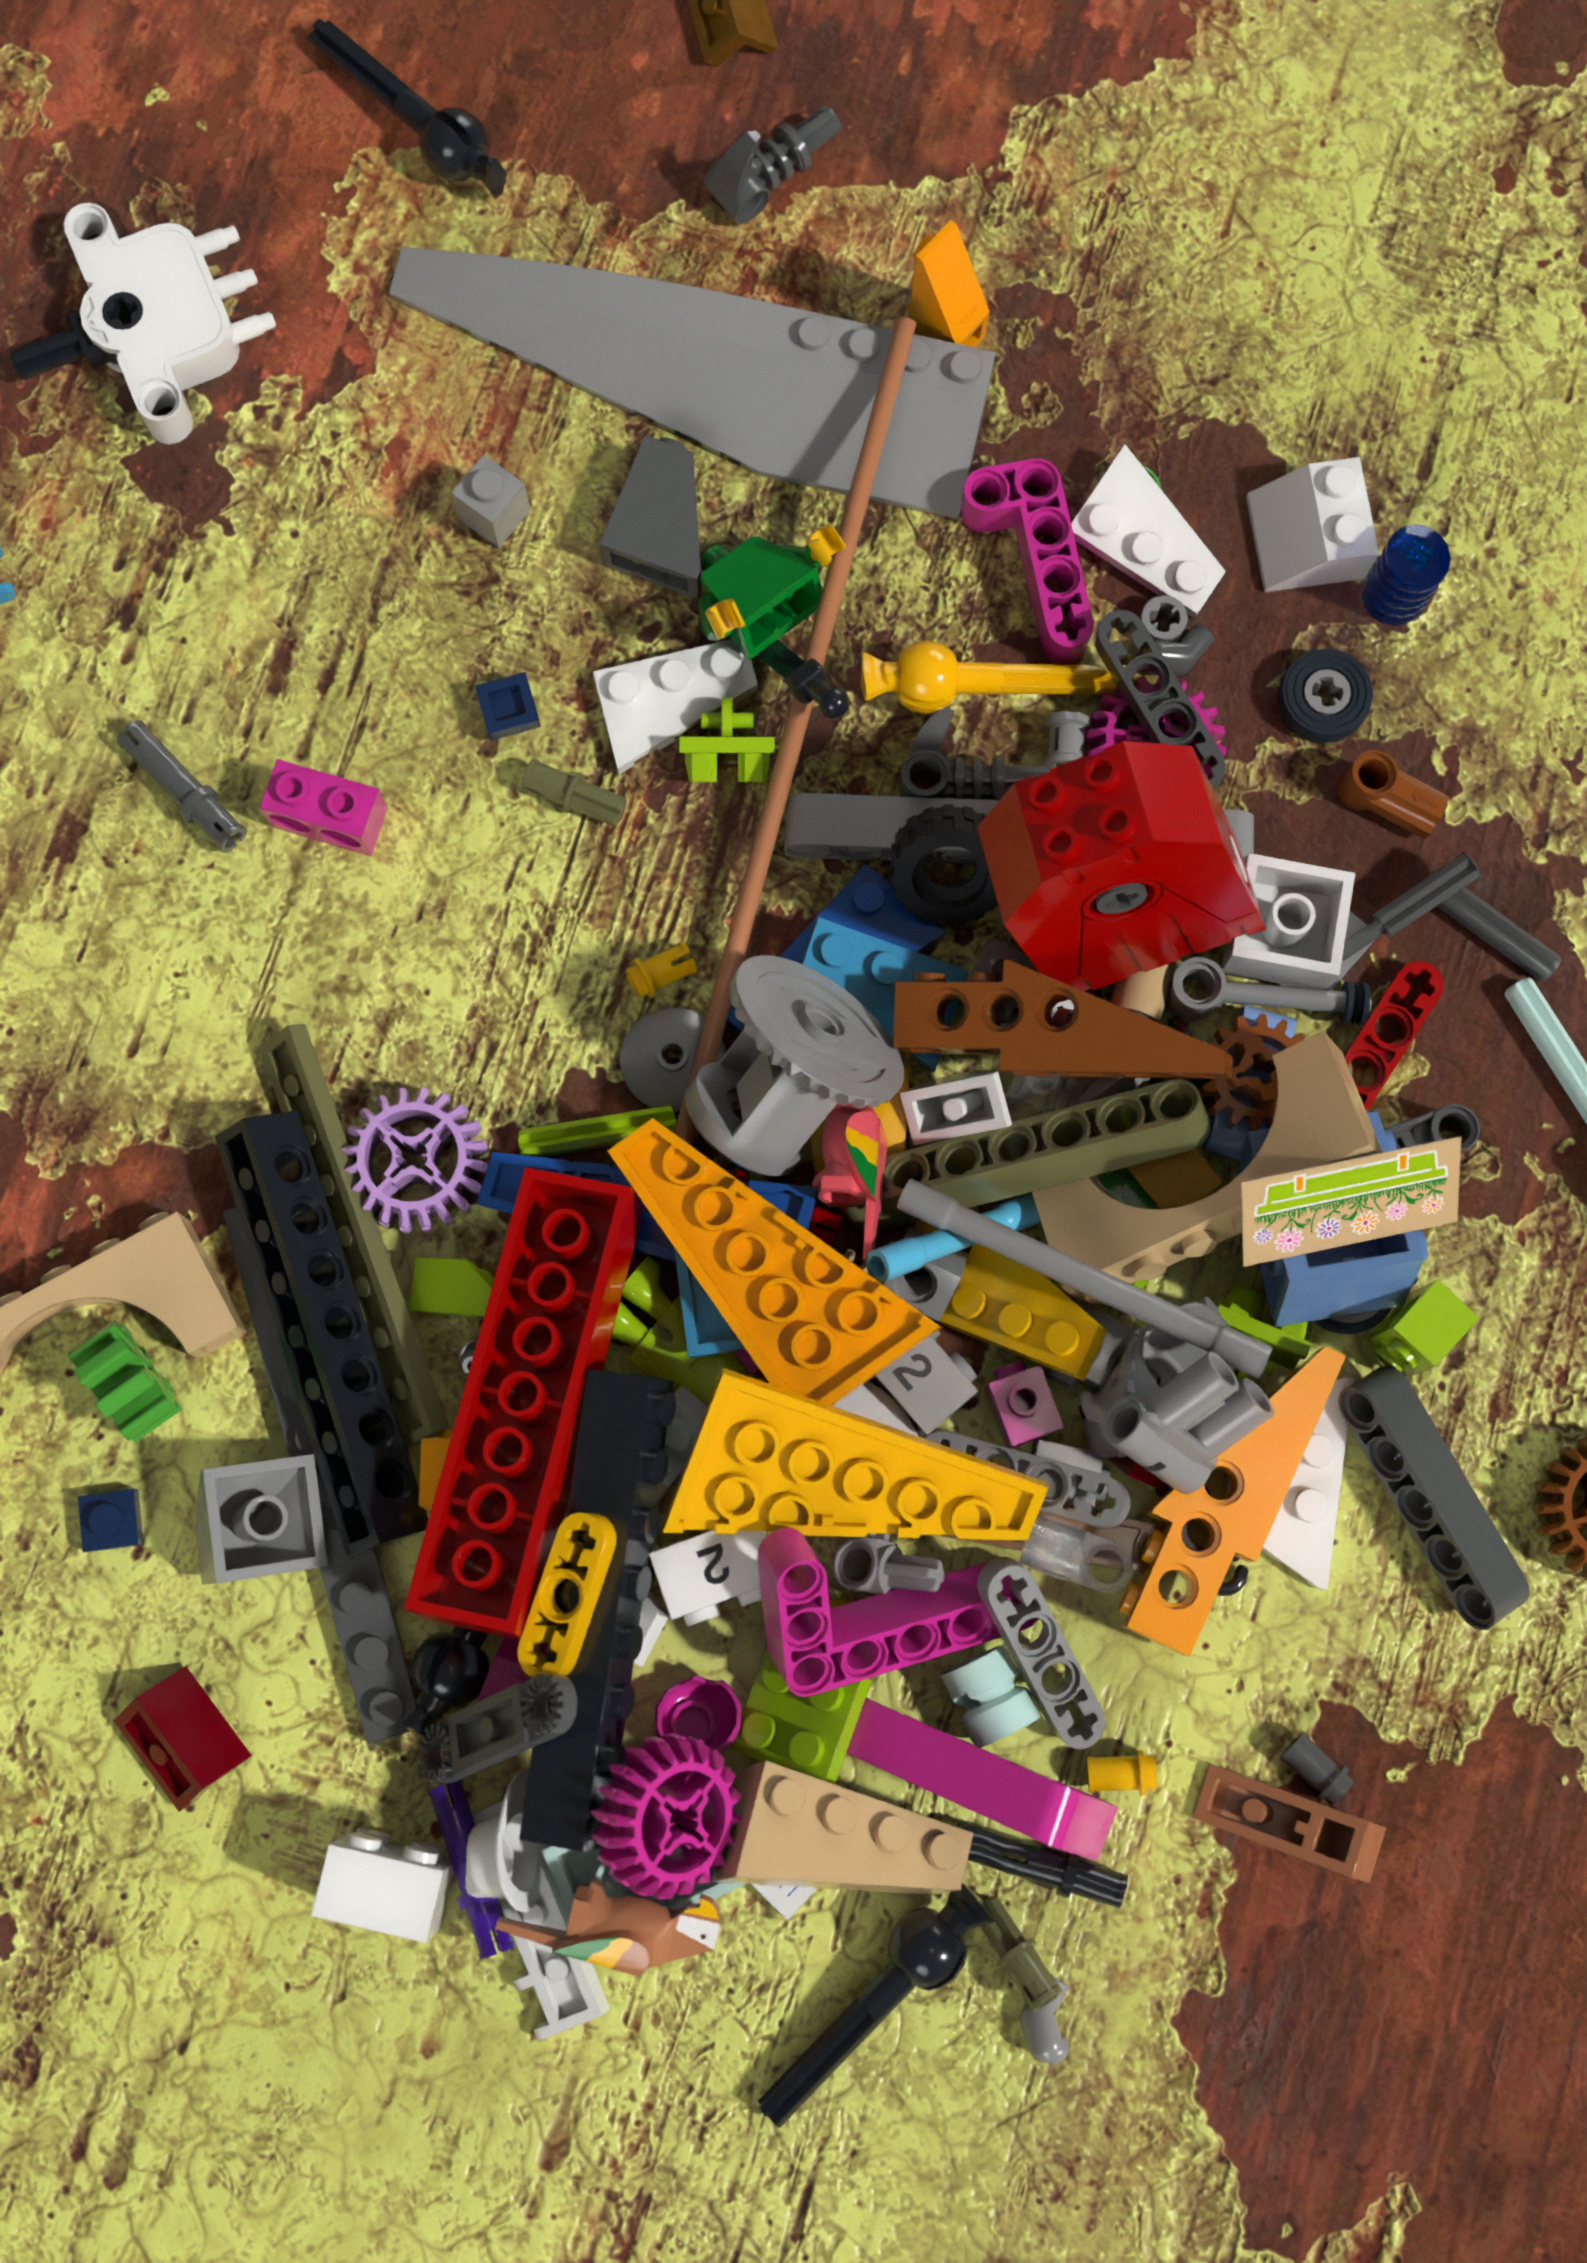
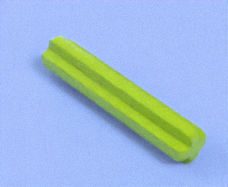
(589, 1132)

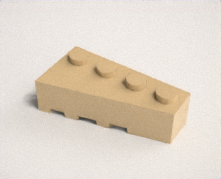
(835, 1838)

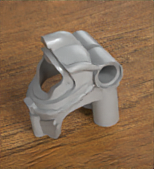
(1185, 1419)

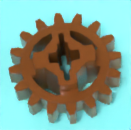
(1249, 1052)

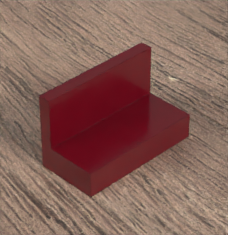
(181, 1737)

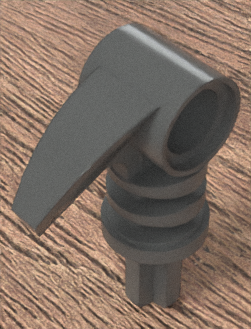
(747, 176)
(950, 773)

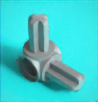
(888, 1567)

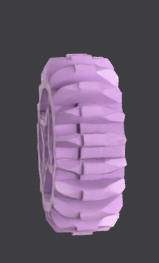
(381, 1128)

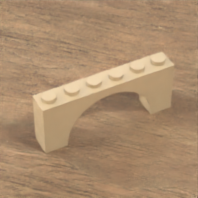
(1314, 1125)
(153, 1270)

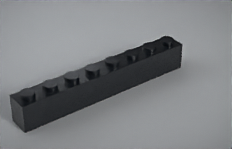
(617, 1476)

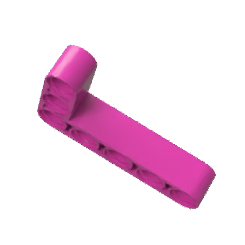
(856, 1641)
(982, 1781)

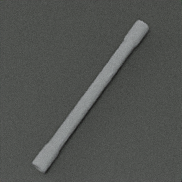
(947, 1214)

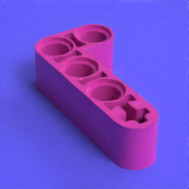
(1040, 561)

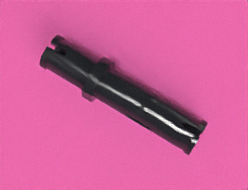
(1047, 1867)

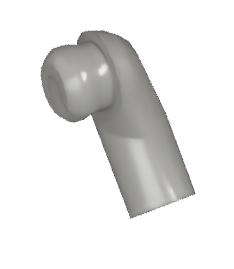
(1042, 2031)

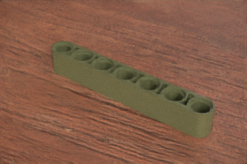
(1045, 1150)

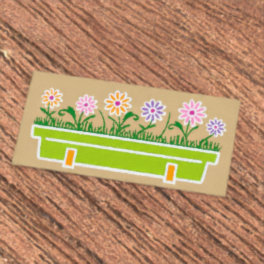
(1348, 1205)

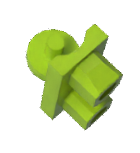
(703, 750)
(1286, 1340)

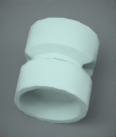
(990, 1696)

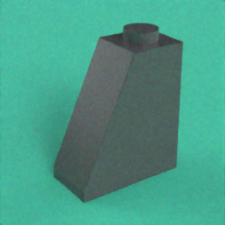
(656, 520)

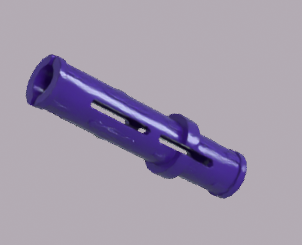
(456, 1826)

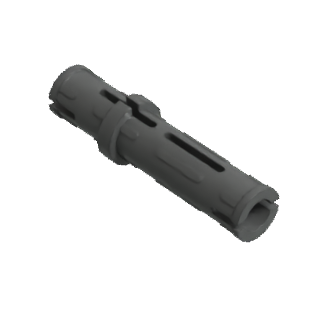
(196, 801)

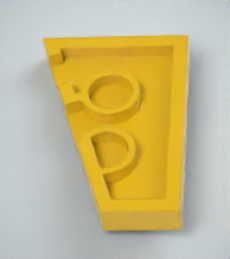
(1022, 1314)

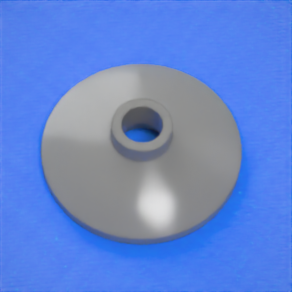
(642, 1050)

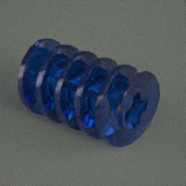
(1406, 575)

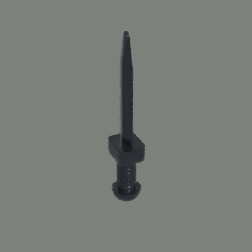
(806, 680)

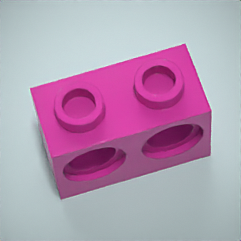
(324, 807)

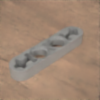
(1035, 1466)
(1046, 1650)

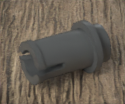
(1317, 1769)

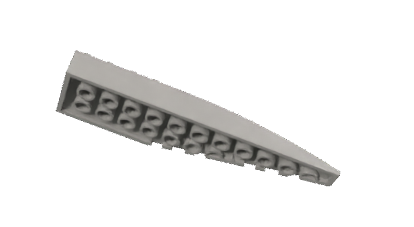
(728, 370)

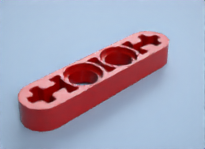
(1385, 1056)

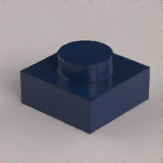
(508, 706)
(110, 1520)

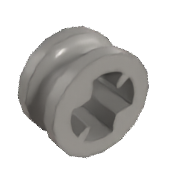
(1176, 612)

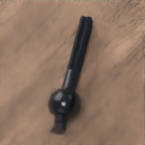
(450, 139)
(449, 1673)
(924, 1954)

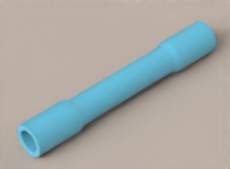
(912, 1253)

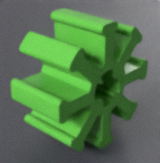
(124, 1381)

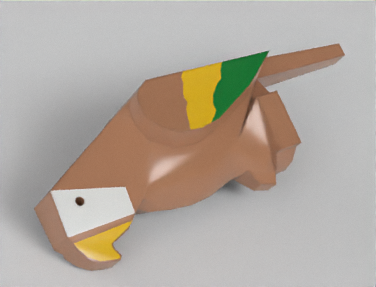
(626, 1931)

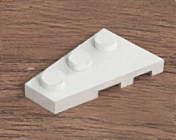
(1145, 535)

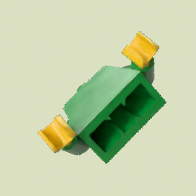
(763, 588)

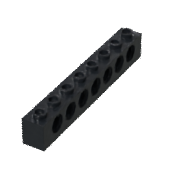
(322, 1331)

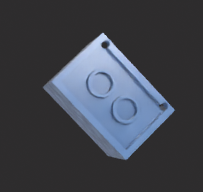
(1342, 1278)

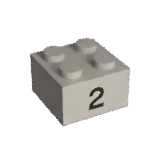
(928, 1384)

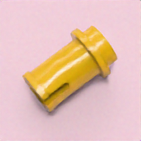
(658, 972)
(1122, 1773)

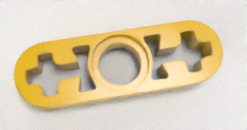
(544, 1607)

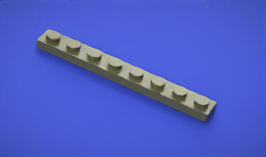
(302, 1088)

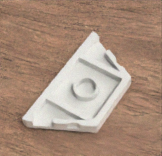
(1307, 1517)

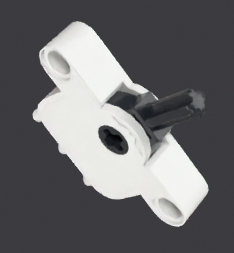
(149, 315)

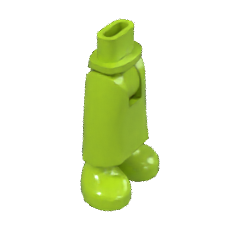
(663, 1348)

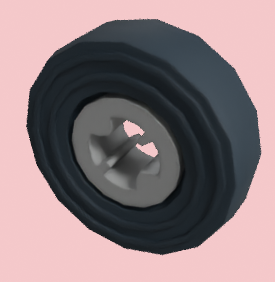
(1344, 680)

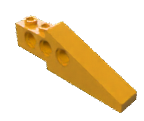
(1238, 1525)

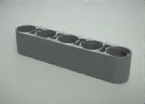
(1434, 1497)

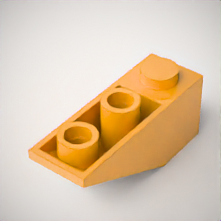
(946, 290)

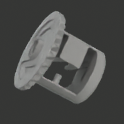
(790, 1066)

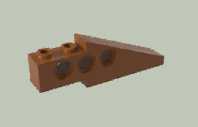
(1095, 1043)

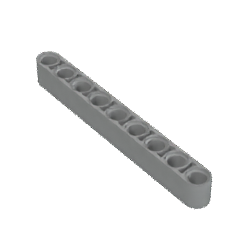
(867, 825)

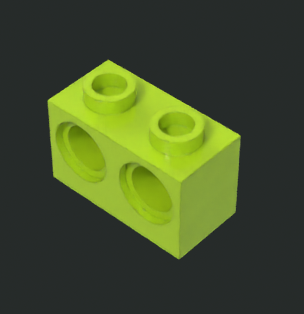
(1422, 1330)

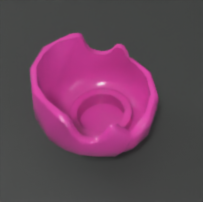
(700, 1711)

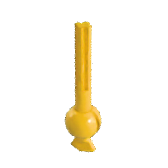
(930, 678)

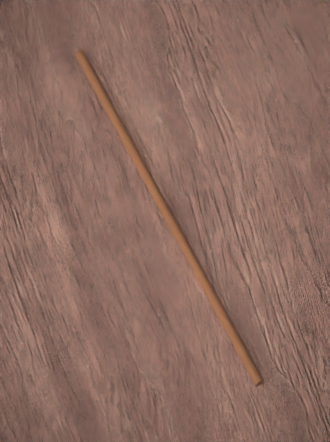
(799, 713)

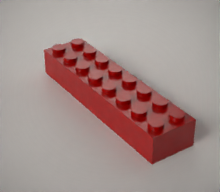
(523, 1402)

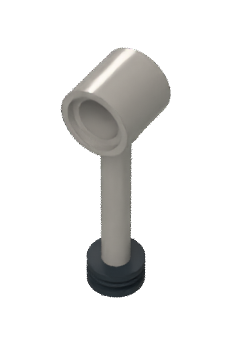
(1351, 1002)

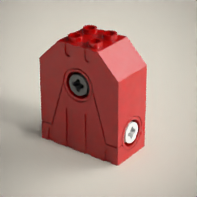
(1117, 865)

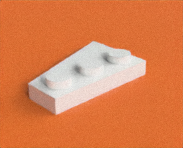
(665, 695)

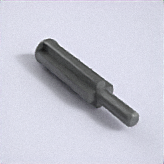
(1415, 902)

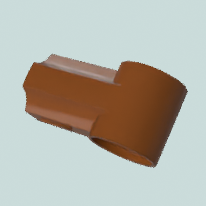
(1396, 795)

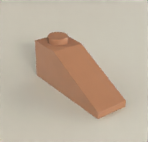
(1289, 1823)

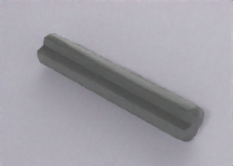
(1501, 933)

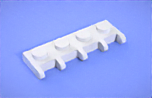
(563, 1984)

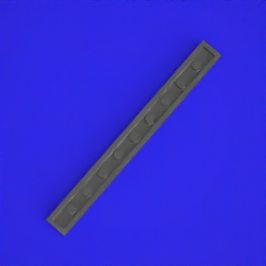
(352, 1583)

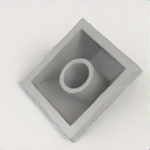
(259, 1520)

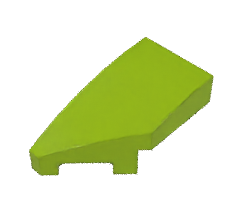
(449, 1287)

